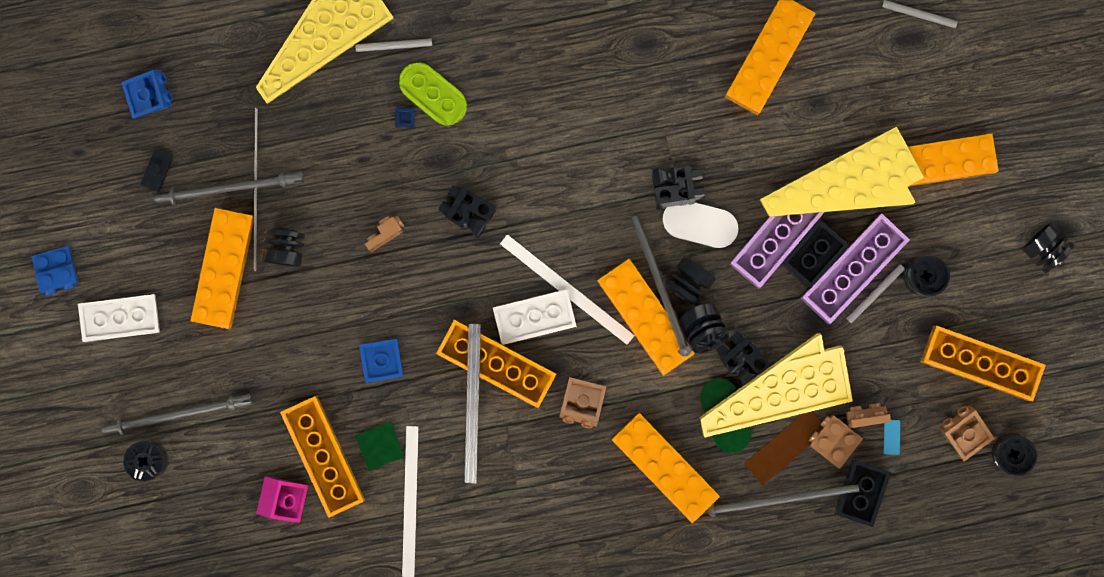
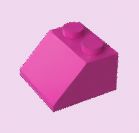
(282, 499)

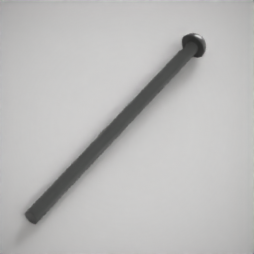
(684, 350)
(713, 510)

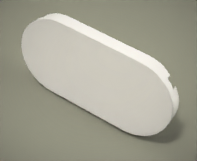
(701, 224)

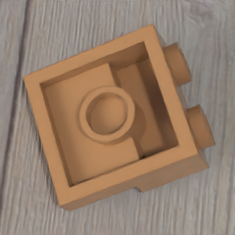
(389, 229)
(582, 402)
(863, 417)
(966, 432)
(835, 441)

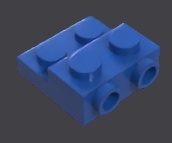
(147, 93)
(55, 270)

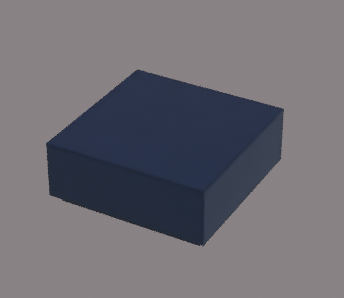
(405, 118)

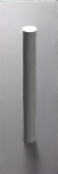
(920, 14)
(393, 45)
(875, 293)

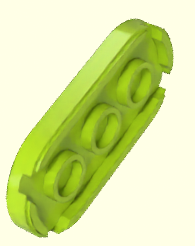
(433, 93)

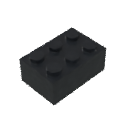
(814, 254)
(865, 504)

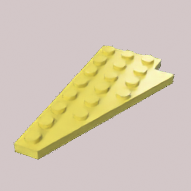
(318, 38)
(861, 179)
(794, 385)

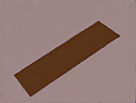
(783, 447)

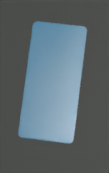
(892, 437)

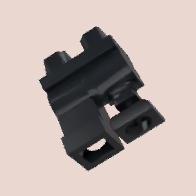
(682, 190)
(464, 206)
(742, 354)

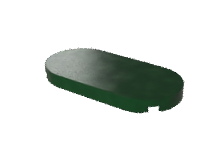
(711, 395)

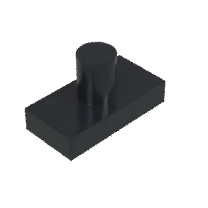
(156, 170)

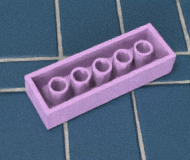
(772, 245)
(855, 268)

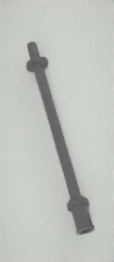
(283, 180)
(230, 403)

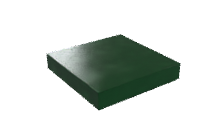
(380, 446)

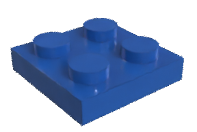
(381, 360)

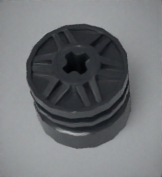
(283, 247)
(1048, 247)
(937, 278)
(690, 281)
(704, 328)
(1024, 458)
(156, 460)

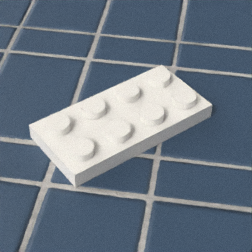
(534, 317)
(119, 318)

